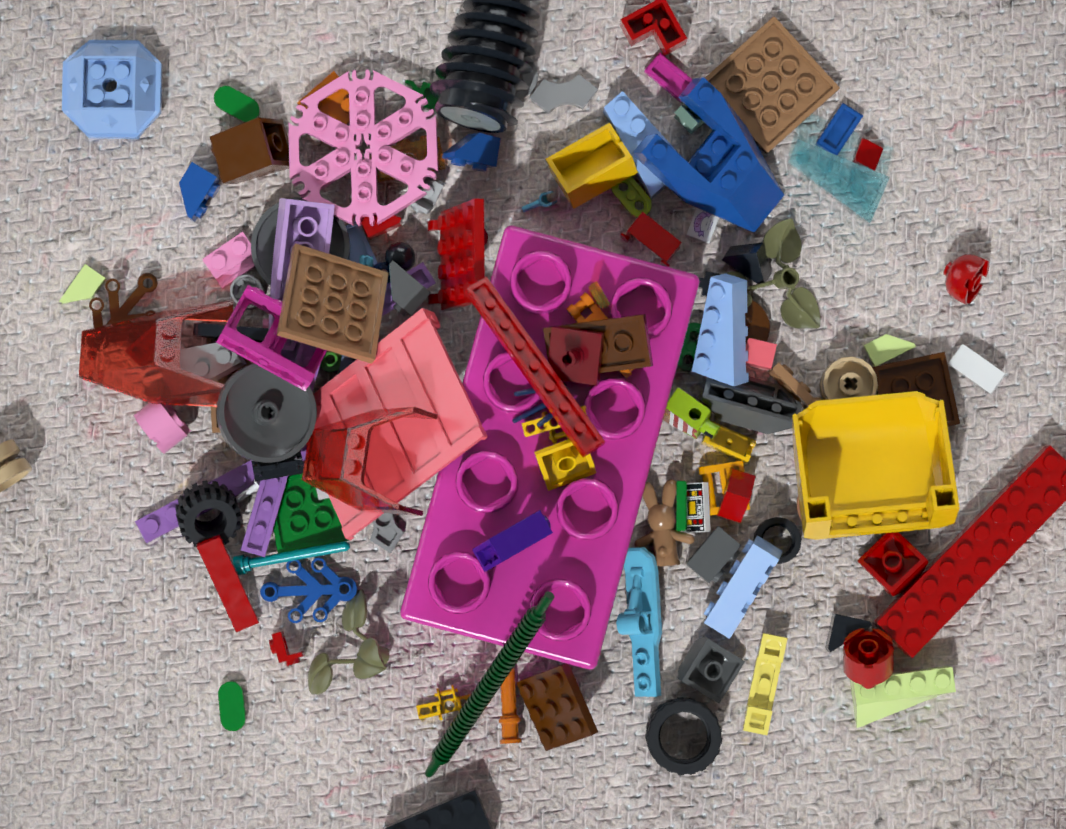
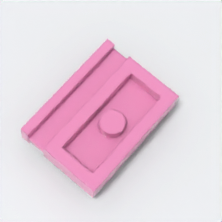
(230, 260)

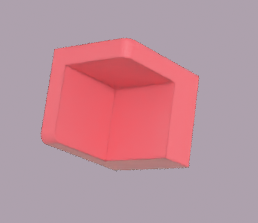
(760, 353)

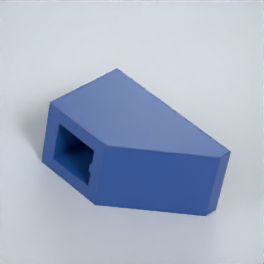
(475, 150)
(196, 189)

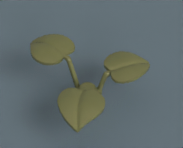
(785, 245)
(370, 658)

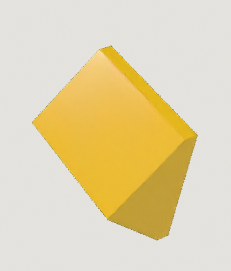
(563, 464)

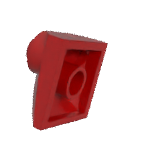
(893, 562)

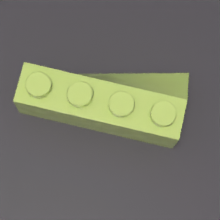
(900, 692)

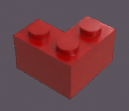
(654, 20)

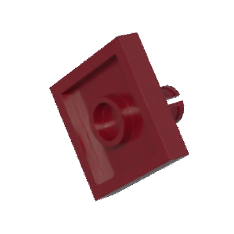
(576, 354)

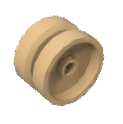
(849, 369)
(11, 469)

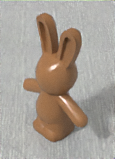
(662, 521)

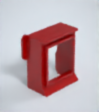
(653, 237)

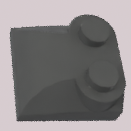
(709, 668)

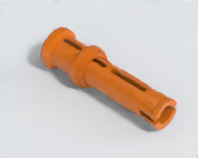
(509, 718)

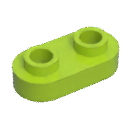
(631, 196)

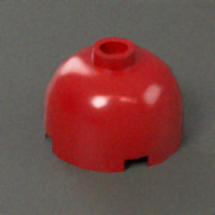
(964, 277)

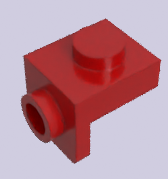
(279, 646)

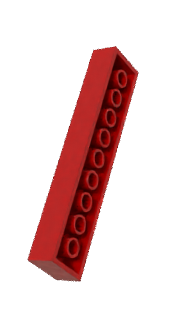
(976, 553)

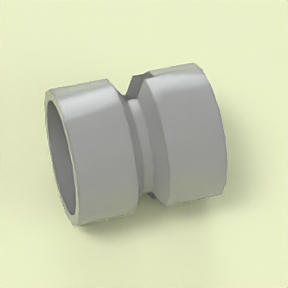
(239, 285)

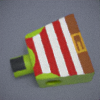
(683, 409)

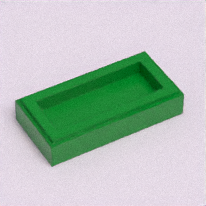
(681, 505)

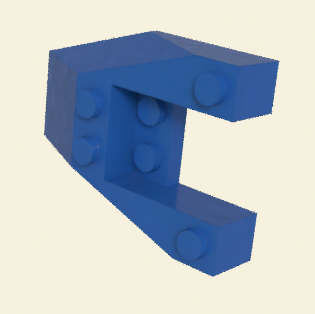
(725, 172)

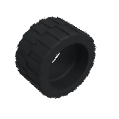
(712, 745)

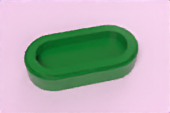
(236, 104)
(232, 706)

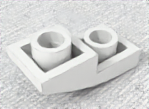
(976, 369)

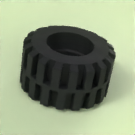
(202, 498)

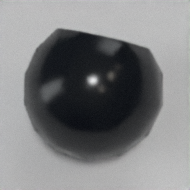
(401, 254)

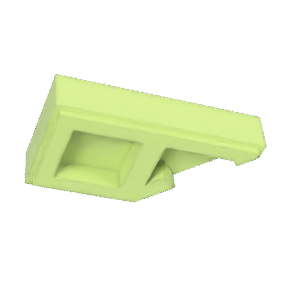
(83, 286)
(886, 348)

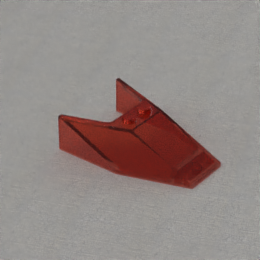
(144, 357)
(339, 455)

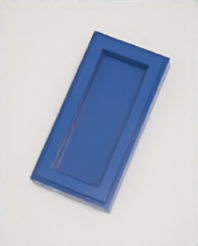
(839, 129)

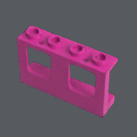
(267, 353)

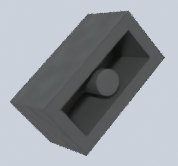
(713, 555)

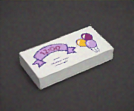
(702, 226)

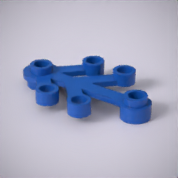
(313, 590)

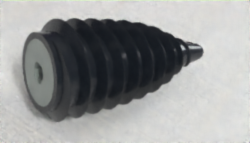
(485, 65)

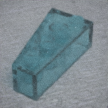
(842, 179)

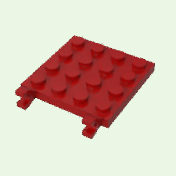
(460, 252)

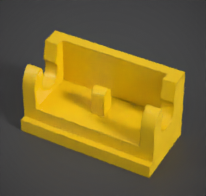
(731, 443)

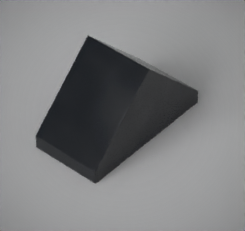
(749, 261)
(841, 627)

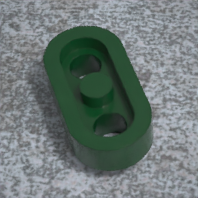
(689, 347)

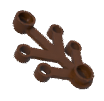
(121, 313)

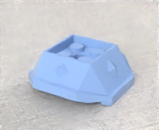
(117, 113)

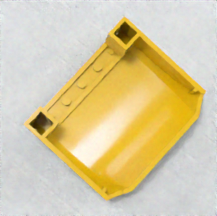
(874, 465)

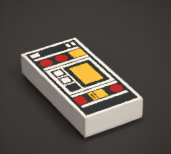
(698, 508)

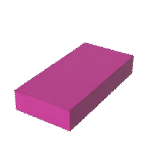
(668, 75)

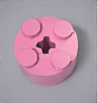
(162, 425)

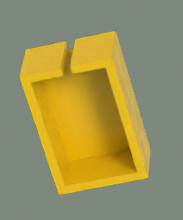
(591, 165)

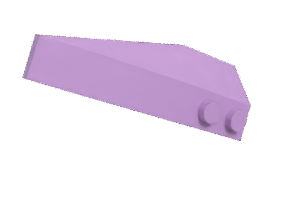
(302, 224)

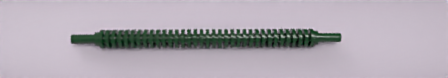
(489, 684)

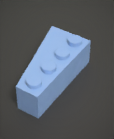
(722, 334)

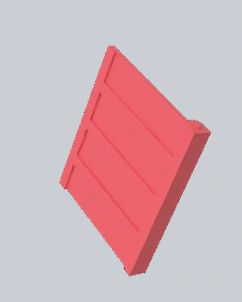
(406, 452)

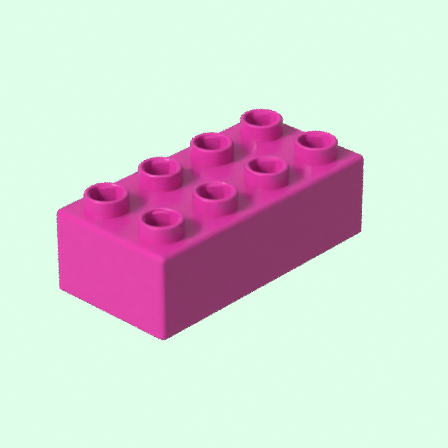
(500, 476)

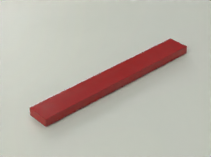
(534, 367)

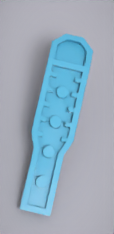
(643, 620)

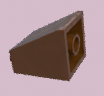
(251, 150)

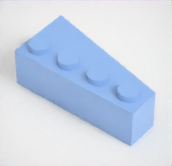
(632, 128)
(743, 586)

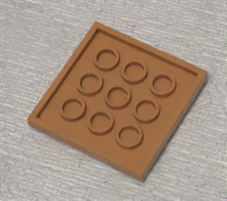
(772, 84)
(333, 303)

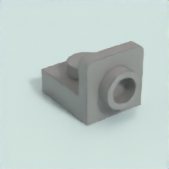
(428, 202)

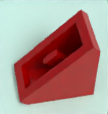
(377, 230)
(736, 495)

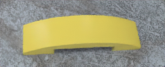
(764, 683)

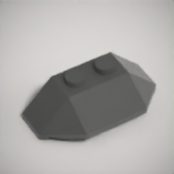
(752, 405)

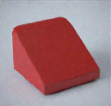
(867, 154)

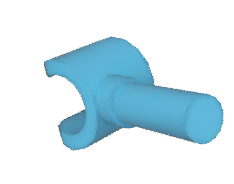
(542, 201)

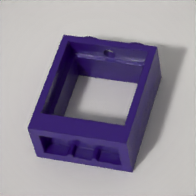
(512, 540)

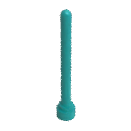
(245, 563)

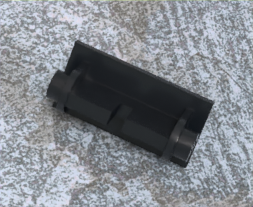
(283, 468)

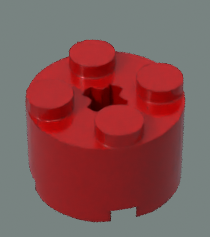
(868, 657)

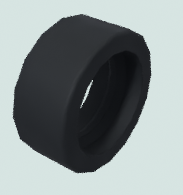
(793, 530)

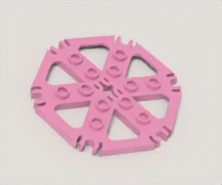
(382, 137)

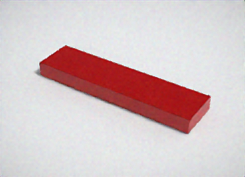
(227, 583)

